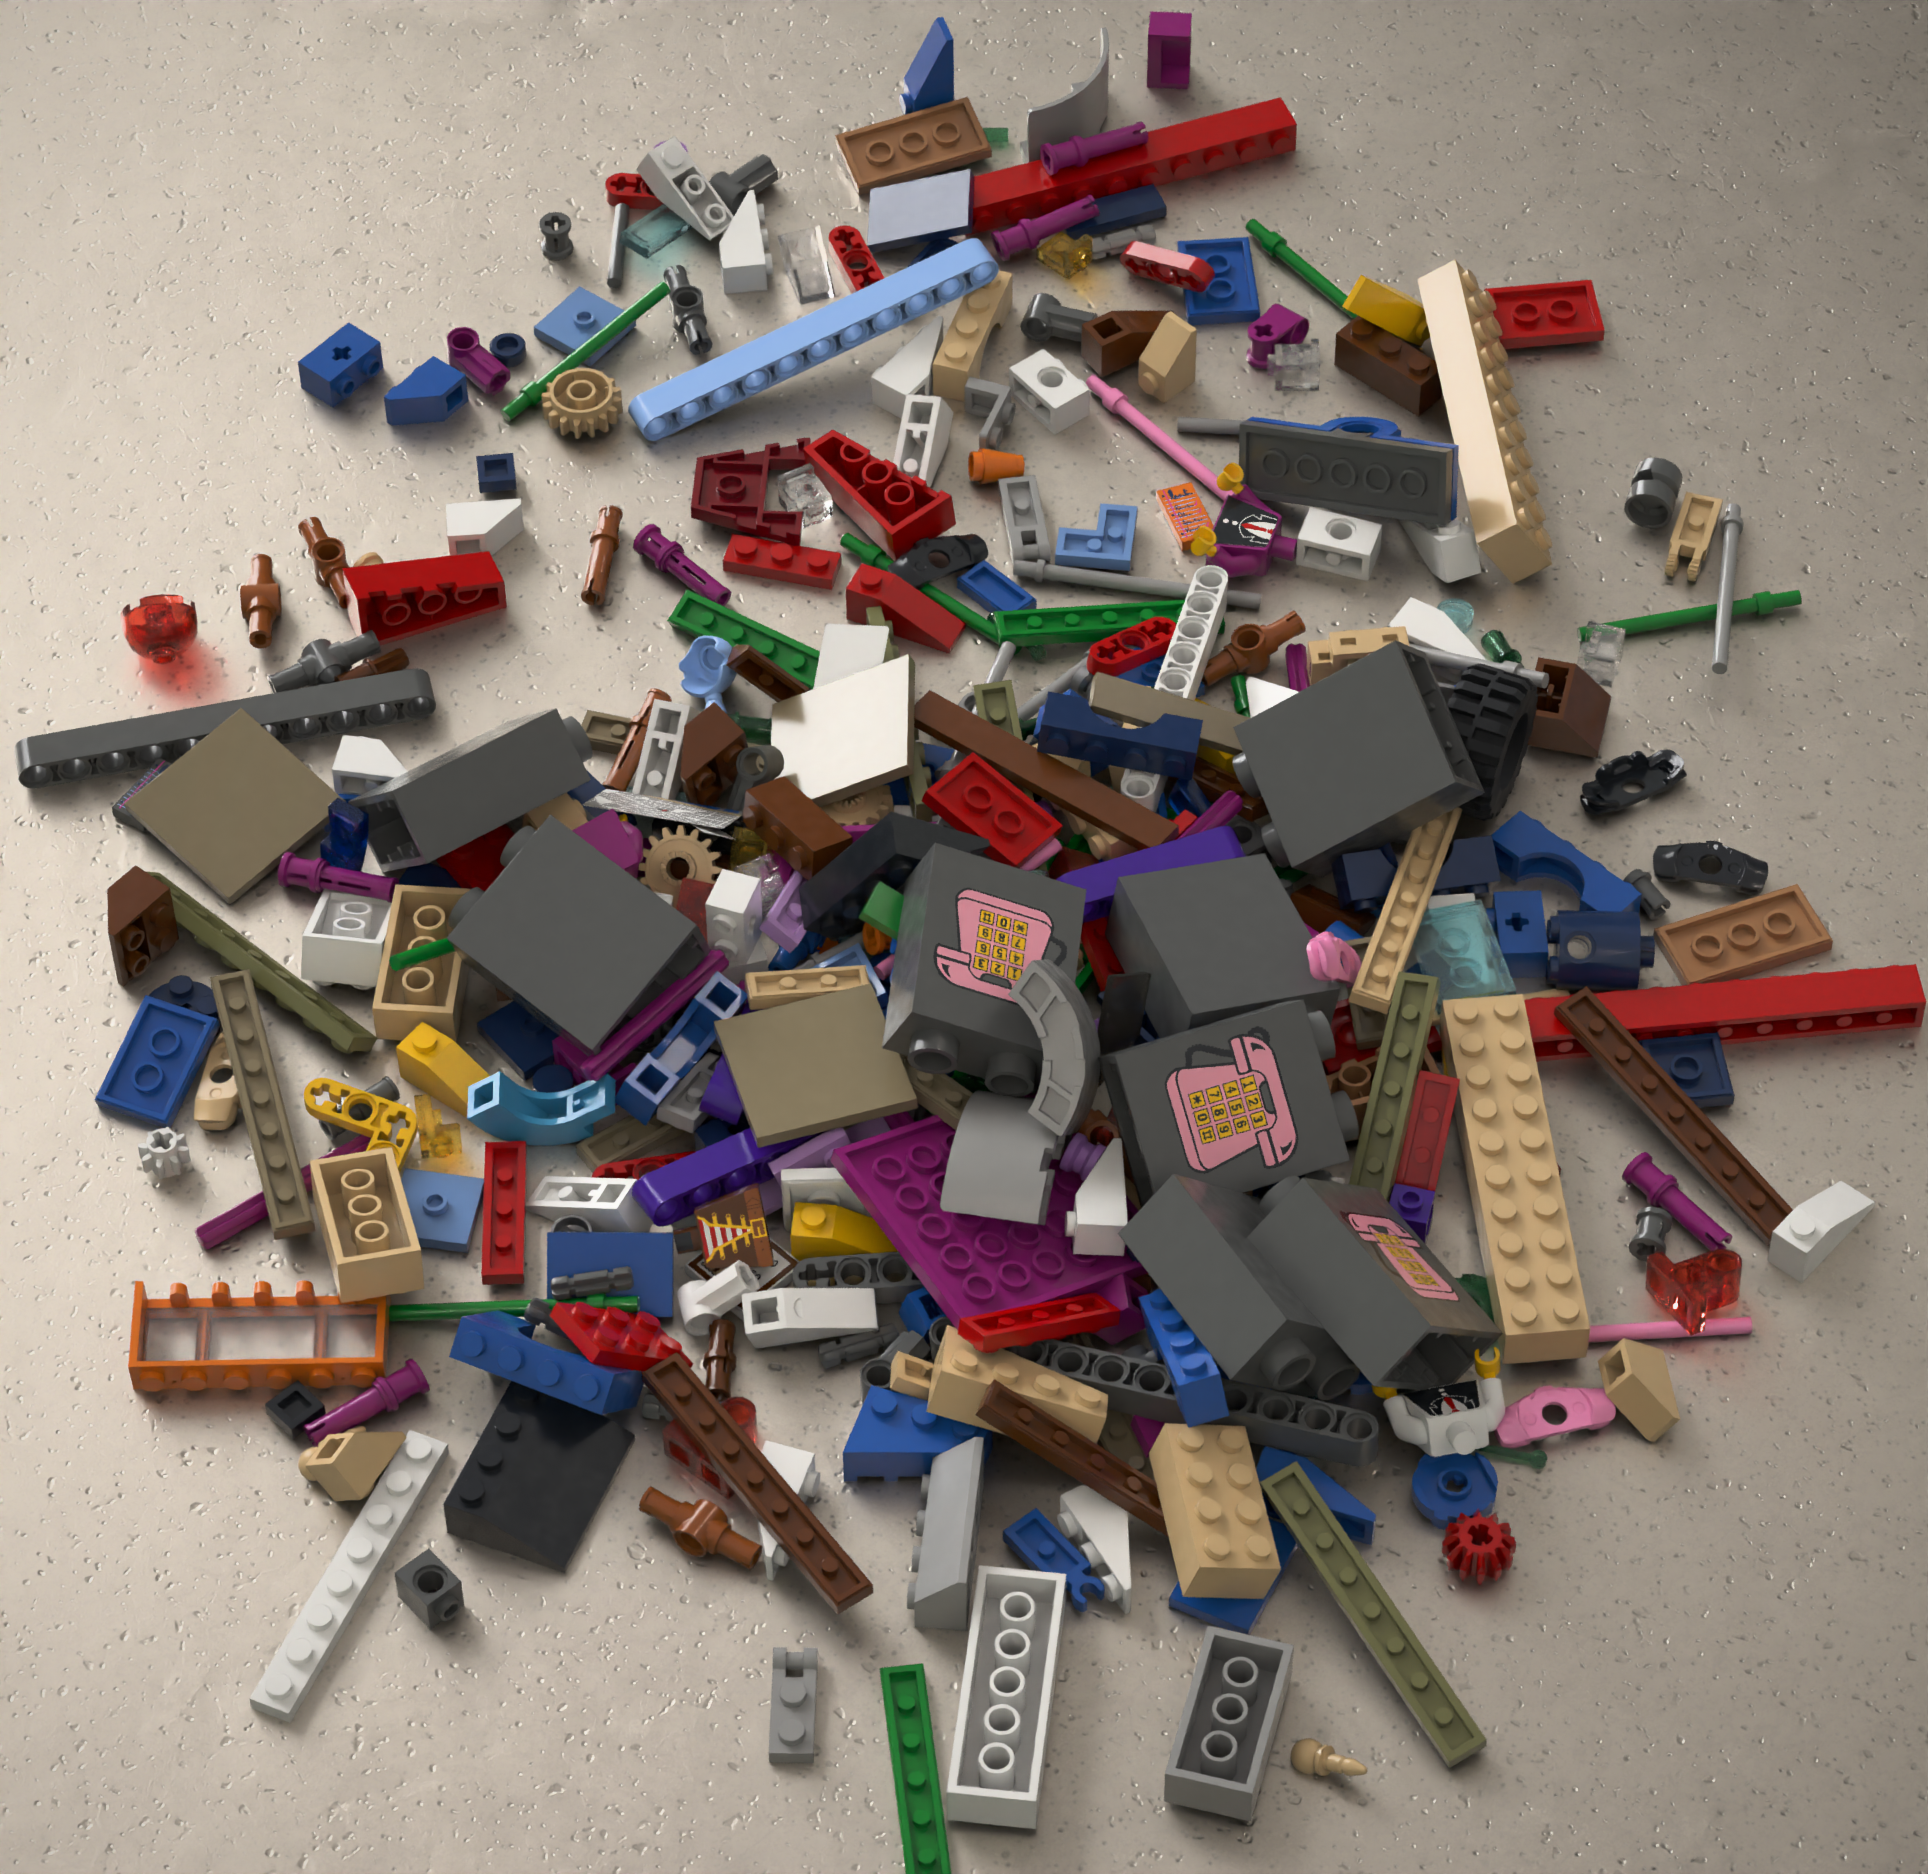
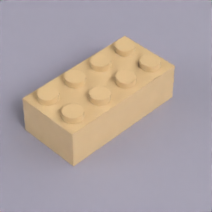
(427, 990)
(366, 1225)
(1214, 1511)

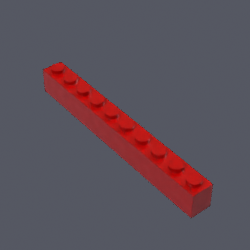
(1168, 157)
(1748, 1009)

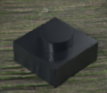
(294, 1409)

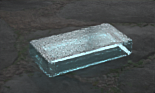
(654, 231)

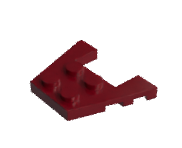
(734, 486)

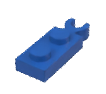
(1047, 1550)

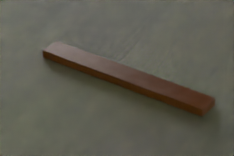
(1042, 773)
(1674, 1113)
(757, 1483)

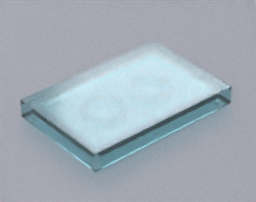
(1463, 952)

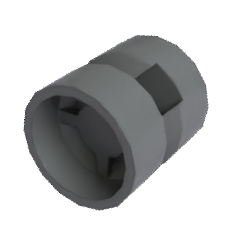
(1653, 493)

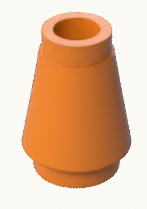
(990, 465)

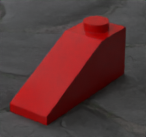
(910, 611)

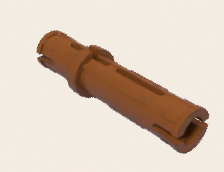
(604, 544)
(630, 752)

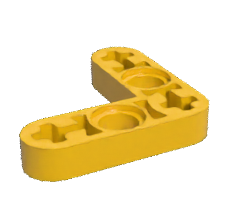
(375, 1127)

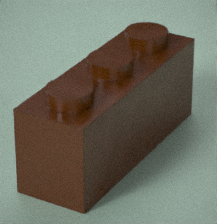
(1388, 365)
(794, 826)

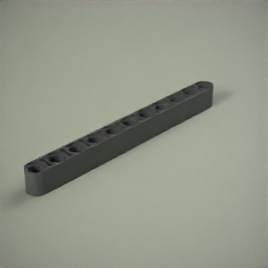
(286, 715)
(1255, 1405)

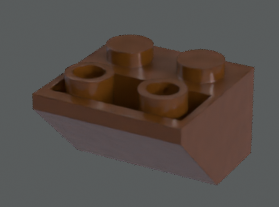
(1569, 710)
(710, 755)
(139, 922)

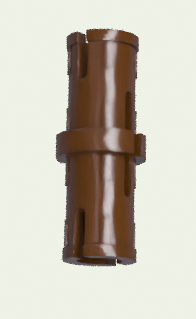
(720, 1359)

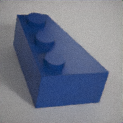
(900, 1438)

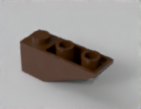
(1118, 338)

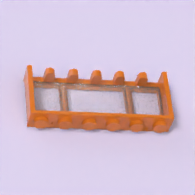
(256, 1339)

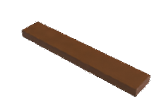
(1072, 1453)

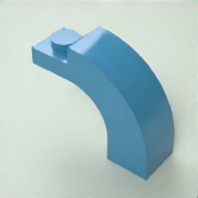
(539, 1117)

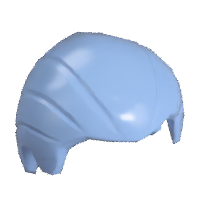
(706, 669)

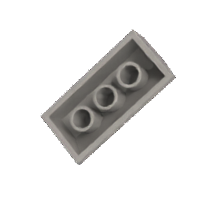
(949, 1537)

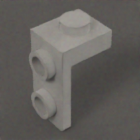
(993, 403)

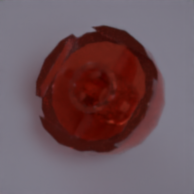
(160, 627)

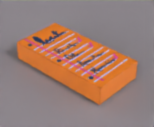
(1183, 512)

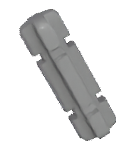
(1117, 242)

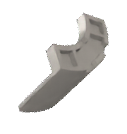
(1075, 114)
(1068, 1046)
(1001, 1160)

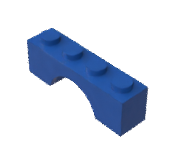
(1531, 851)
(680, 1049)
(1188, 1362)

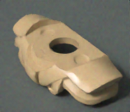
(216, 1102)

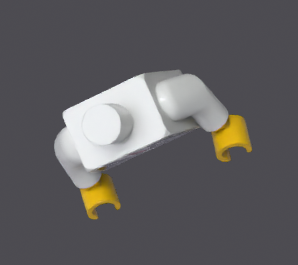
(1451, 1415)

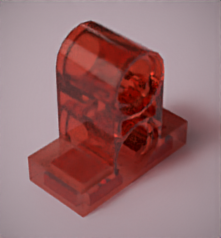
(1694, 1285)
(686, 1454)

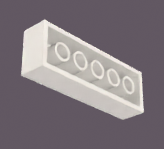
(1006, 1697)

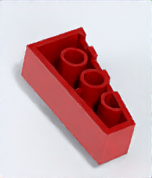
(421, 594)

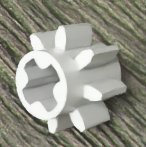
(164, 1153)

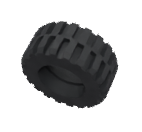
(1495, 722)

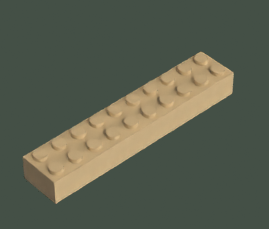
(1485, 422)
(1514, 1180)

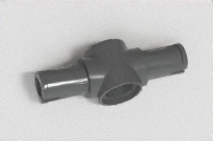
(687, 309)
(323, 661)

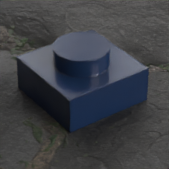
(496, 472)

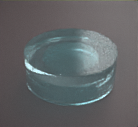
(1459, 612)

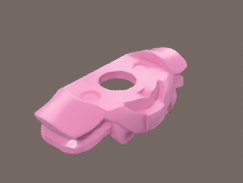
(1325, 961)
(1525, 1422)

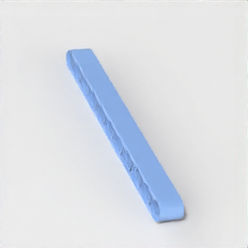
(813, 339)

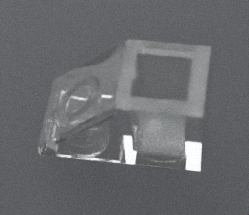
(807, 264)

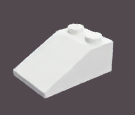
(345, 940)

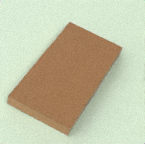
(913, 145)
(1743, 938)

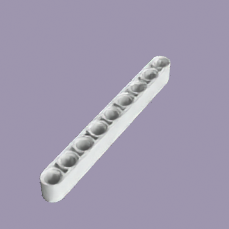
(1184, 664)

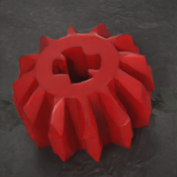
(1478, 1546)

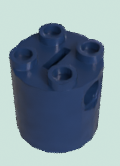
(1611, 947)

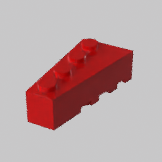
(879, 496)

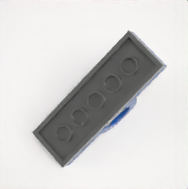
(1350, 468)

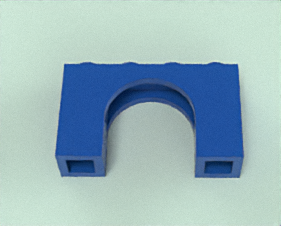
(506, 1348)

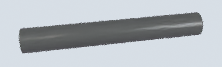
(617, 249)

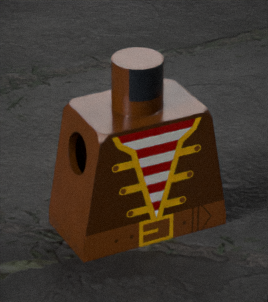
(729, 1231)

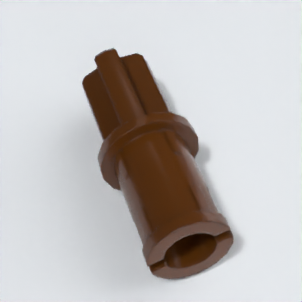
(390, 662)

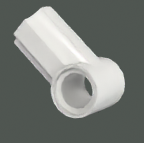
(708, 1300)

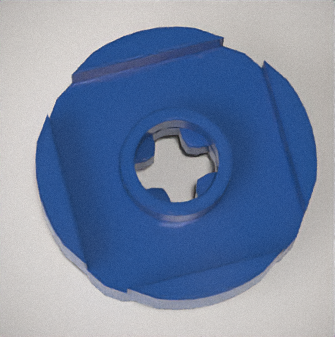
(1443, 1506)

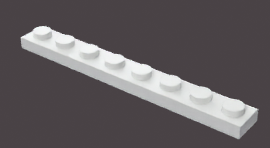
(349, 1576)

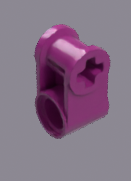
(1274, 327)

